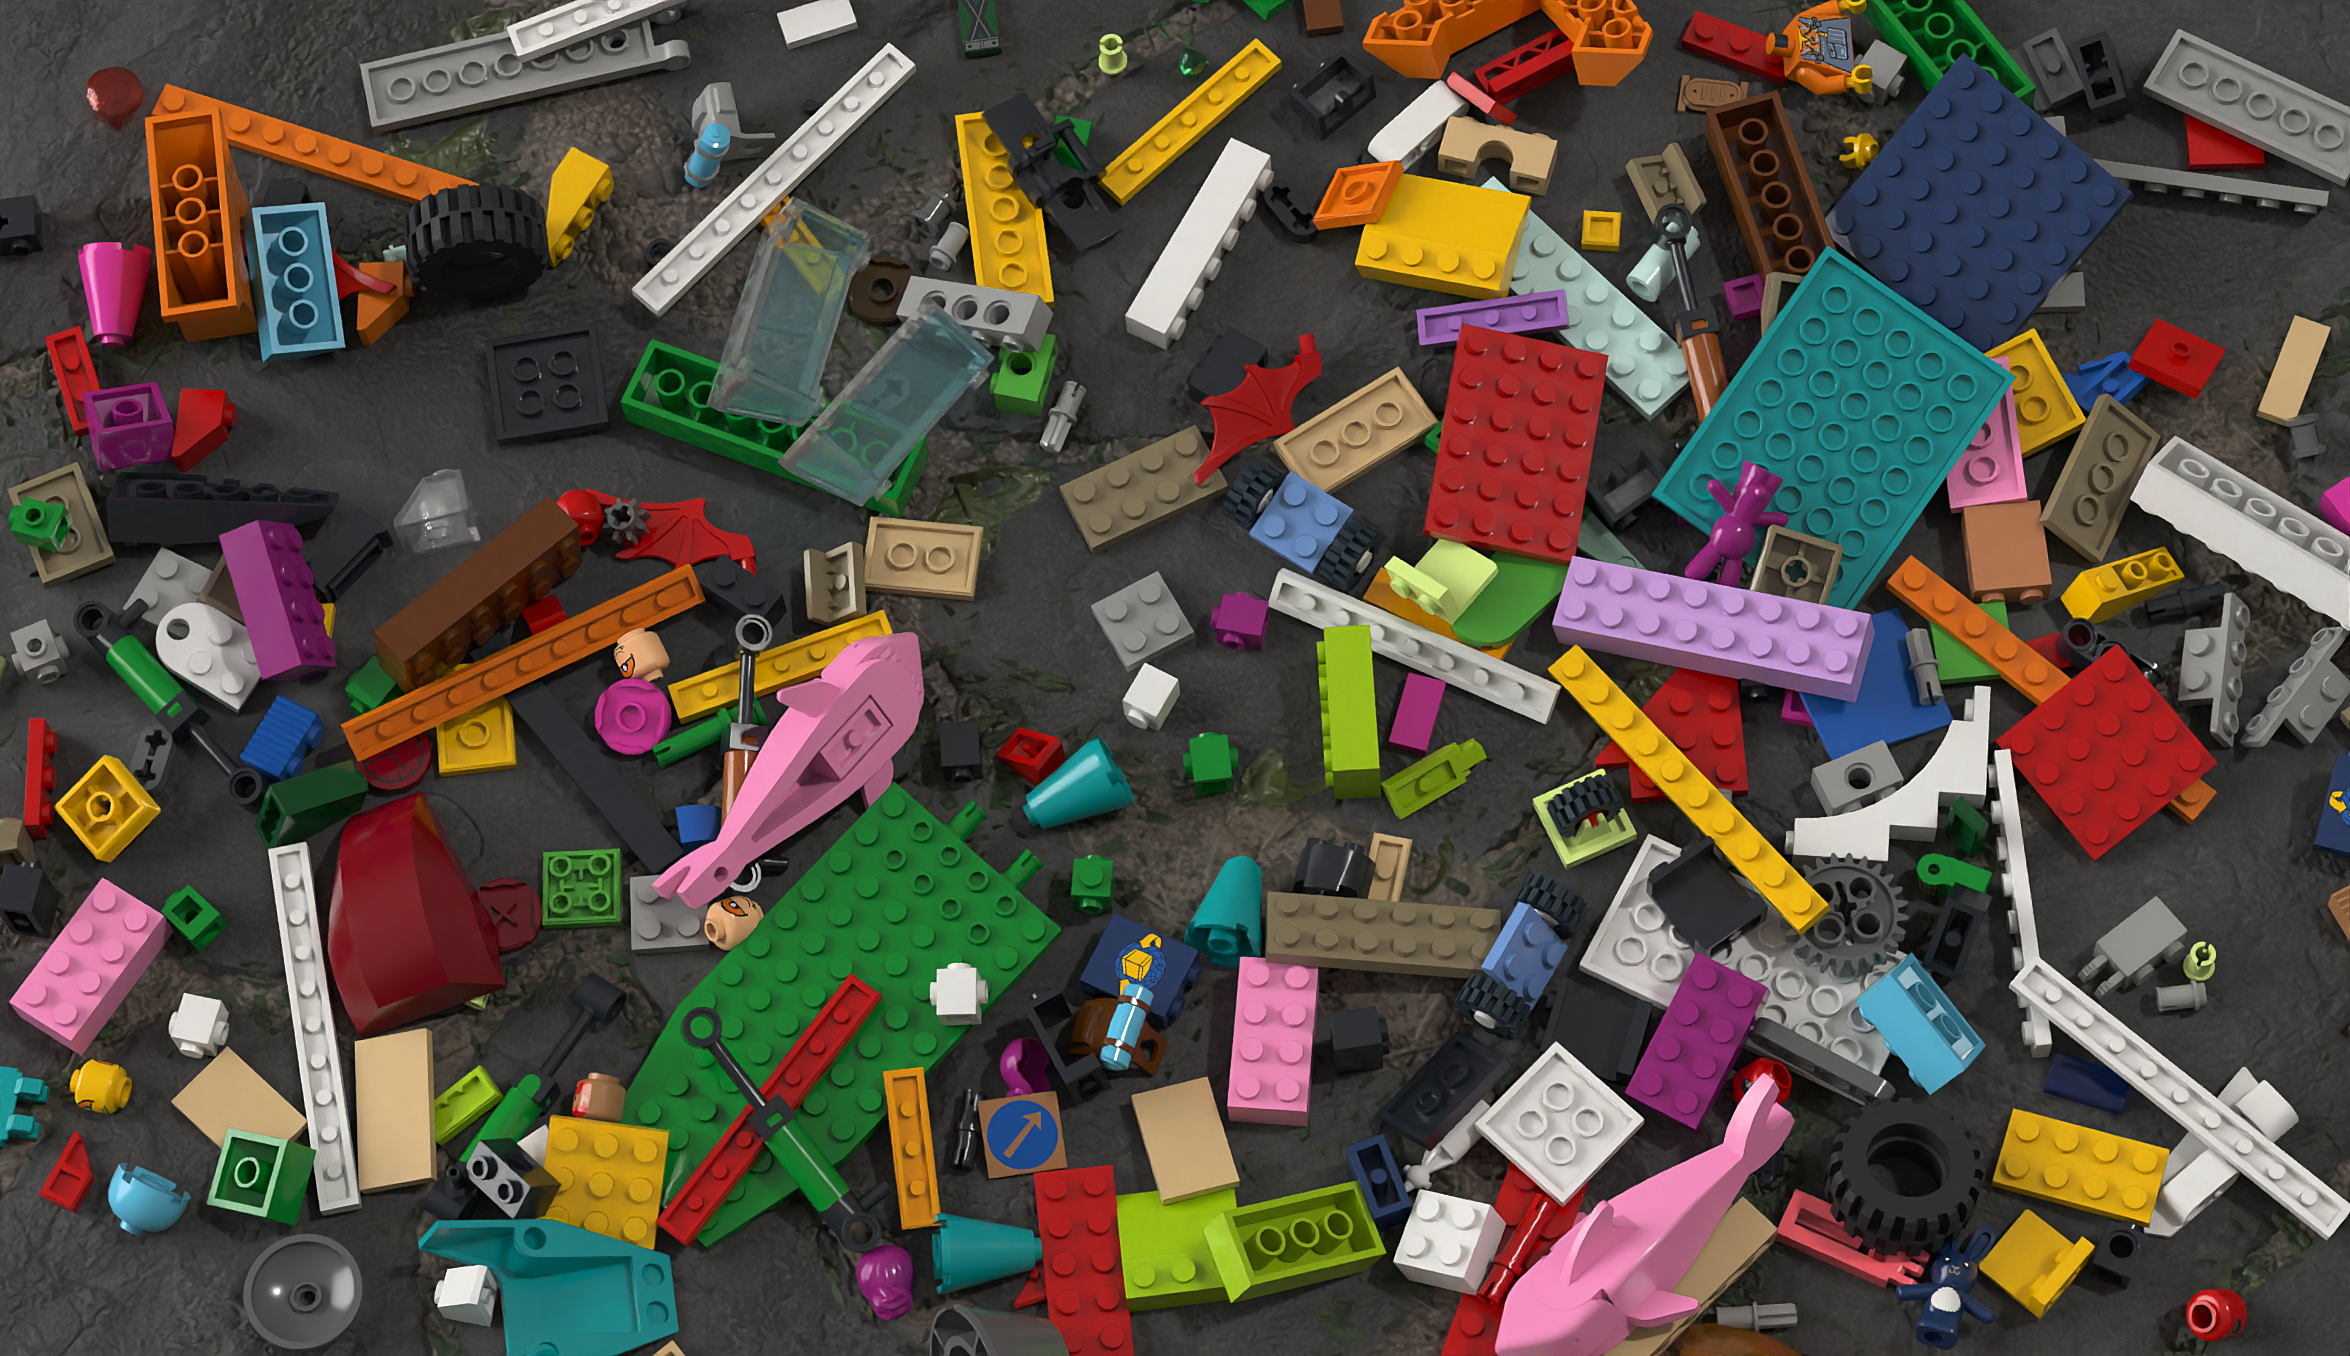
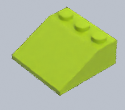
(1167, 1251)

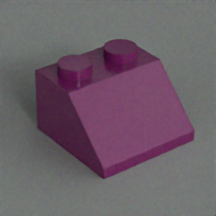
(129, 426)

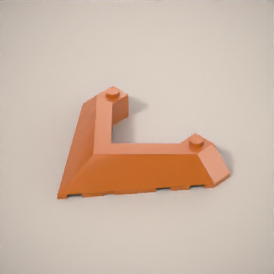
(1424, 33)

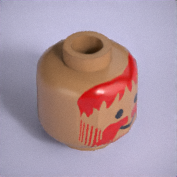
(599, 1098)

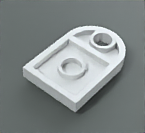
(213, 656)

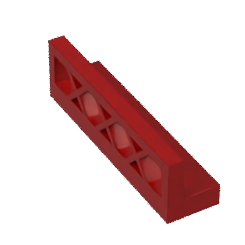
(1530, 75)

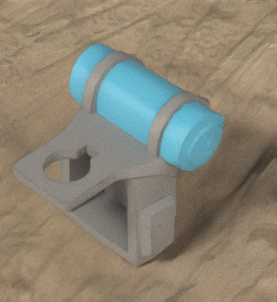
(719, 135)

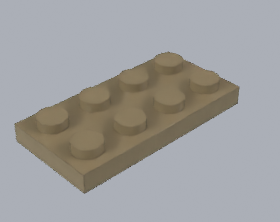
(2099, 478)
(1142, 489)

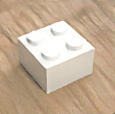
(1449, 1242)

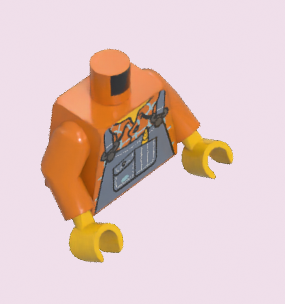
(1820, 49)

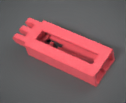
(1814, 1231)

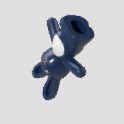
(1947, 1296)

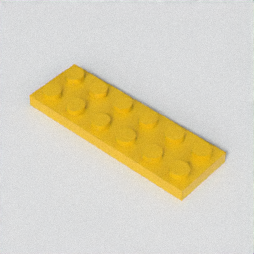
(1003, 224)

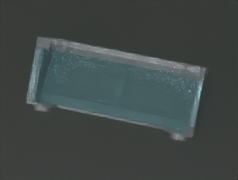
(788, 316)
(889, 406)

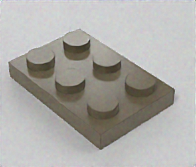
(86, 542)

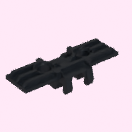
(1044, 178)

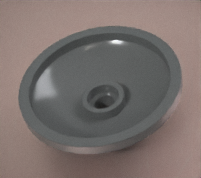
(288, 1274)

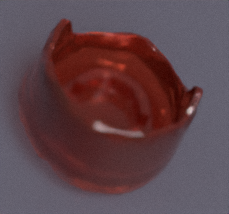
(114, 95)

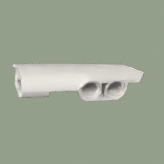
(2198, 1173)

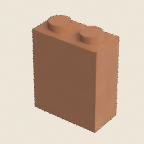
(2006, 553)

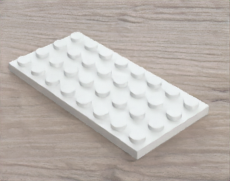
(1649, 958)

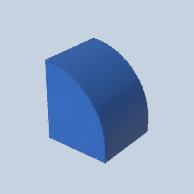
(698, 825)

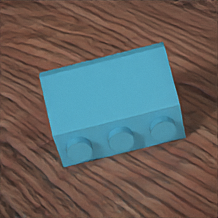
(1920, 1024)

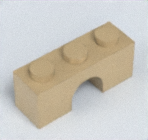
(1471, 142)

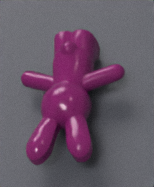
(1734, 532)

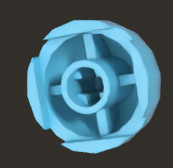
(145, 1200)

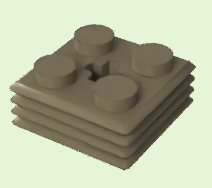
(1782, 549)

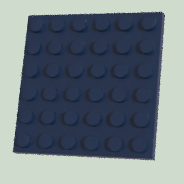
(1976, 208)

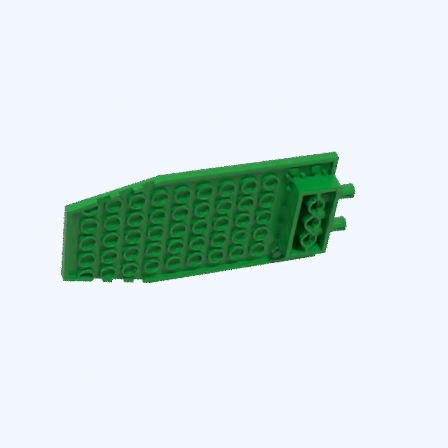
(881, 905)

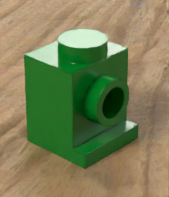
(45, 533)
(203, 928)

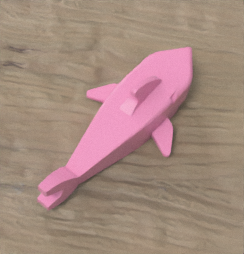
(817, 755)
(1636, 1248)

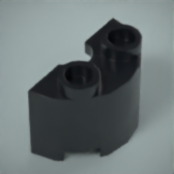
(1334, 870)

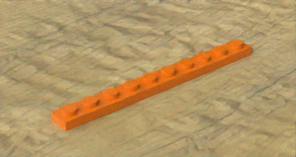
(314, 149)
(2003, 651)
(522, 662)

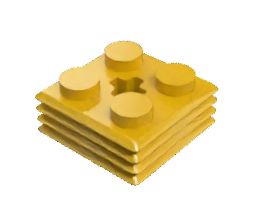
(86, 808)

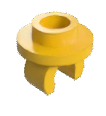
(1864, 151)

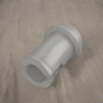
(944, 253)
(2181, 997)

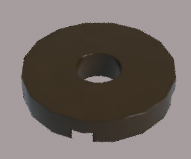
(860, 296)

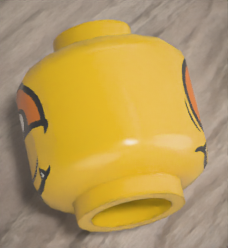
(101, 1087)

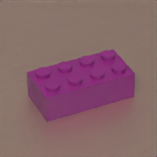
(278, 601)
(1697, 1042)

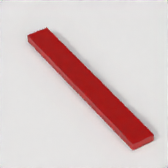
(793, 1081)

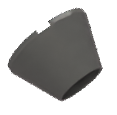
(989, 1332)

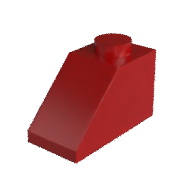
(201, 425)

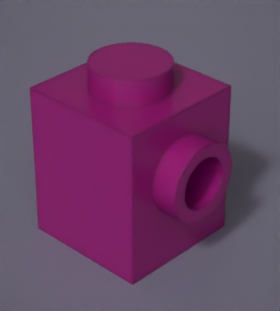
(1241, 621)

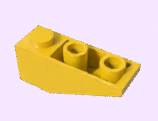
(574, 195)
(2120, 585)

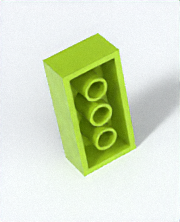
(1349, 712)
(1294, 1241)

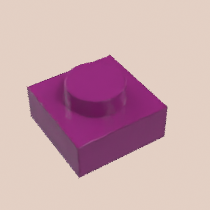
(1744, 296)

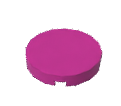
(633, 716)

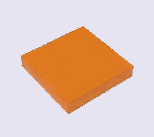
(1358, 195)

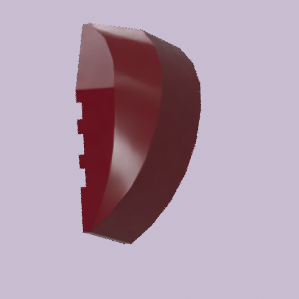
(406, 920)

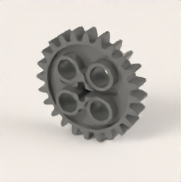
(1879, 910)

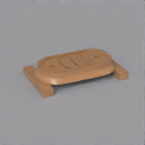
(1708, 93)

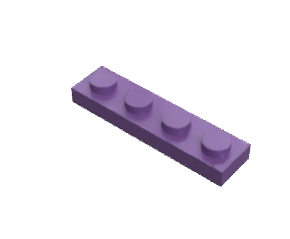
(1512, 315)

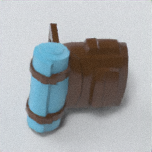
(1116, 1030)

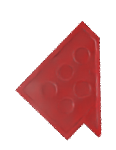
(1703, 721)

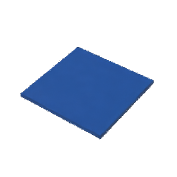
(1886, 698)

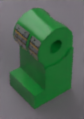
(1939, 873)

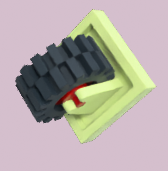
(1584, 818)

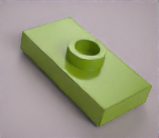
(464, 1104)

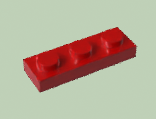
(1733, 46)
(74, 373)
(40, 778)

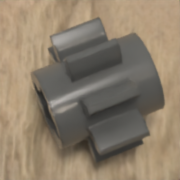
(634, 514)

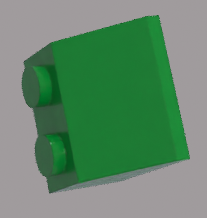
(261, 1176)

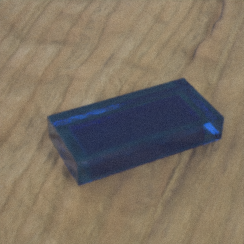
(2086, 1084)

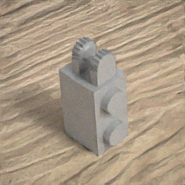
(2135, 948)

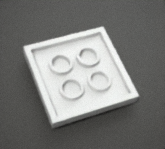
(1559, 1124)

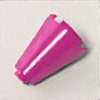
(114, 288)

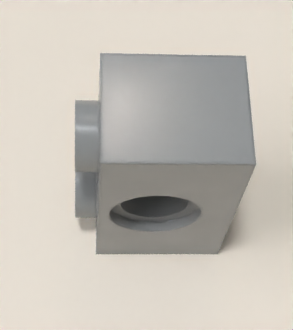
(1871, 764)

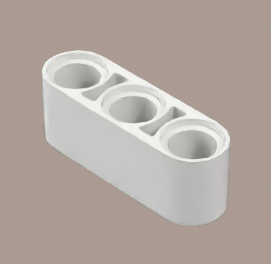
(1418, 126)

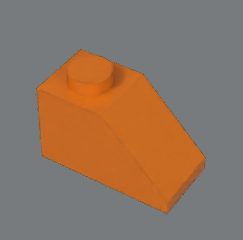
(381, 311)

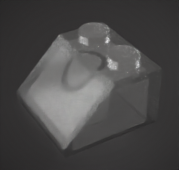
(437, 515)

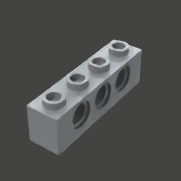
(986, 313)

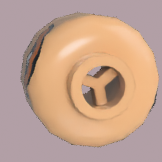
(641, 656)
(732, 921)

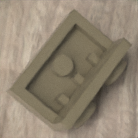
(1666, 181)
(835, 584)

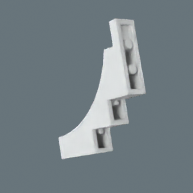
(1910, 812)

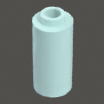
(1656, 267)

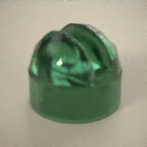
(1192, 63)

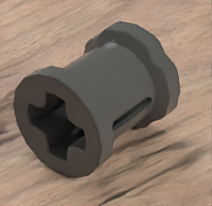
(933, 212)
(2305, 435)

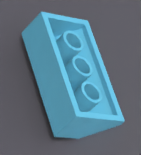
(293, 281)

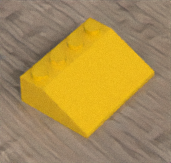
(1446, 238)

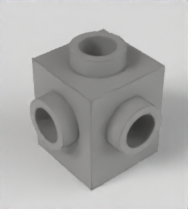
(39, 653)

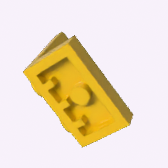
(2035, 1263)

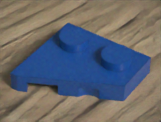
(2105, 377)

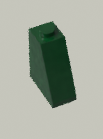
(310, 804)

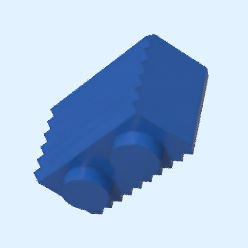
(283, 740)

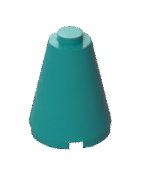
(1079, 788)
(1230, 915)
(980, 1252)

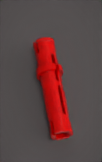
(1508, 1264)

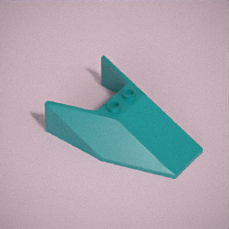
(565, 1285)

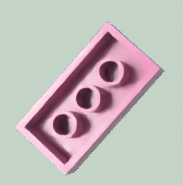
(91, 966)
(1273, 1043)

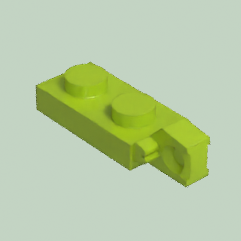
(1431, 777)

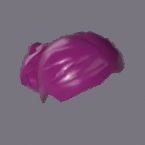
(1024, 1067)
(887, 1280)

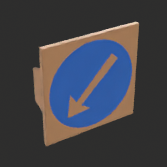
(1022, 1134)

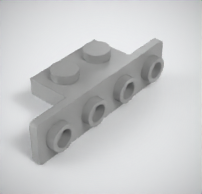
(2213, 668)
(2306, 696)

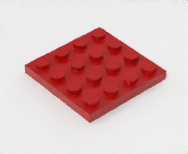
(2106, 753)

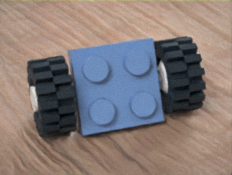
(1302, 524)
(1522, 957)

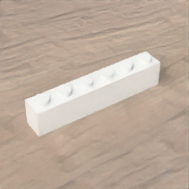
(1199, 244)

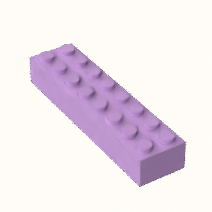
(1714, 628)

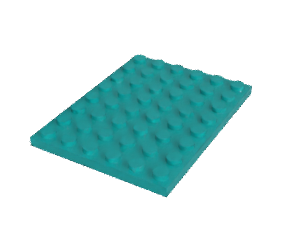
(1853, 409)

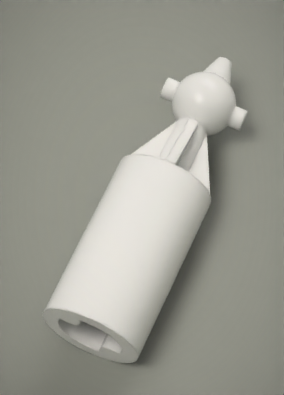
(1448, 1151)

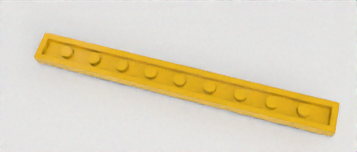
(1689, 790)

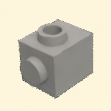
(1888, 72)

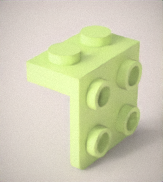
(1443, 579)

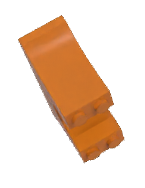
(199, 226)

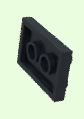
(1443, 1091)

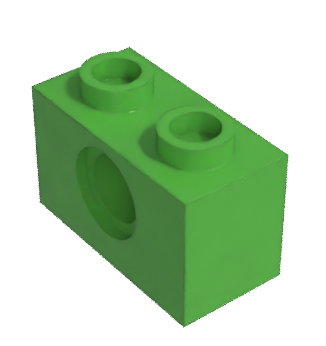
(1025, 392)

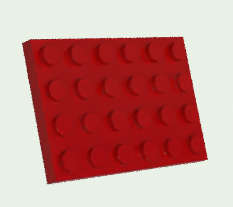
(1516, 445)

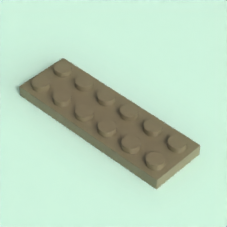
(1378, 935)

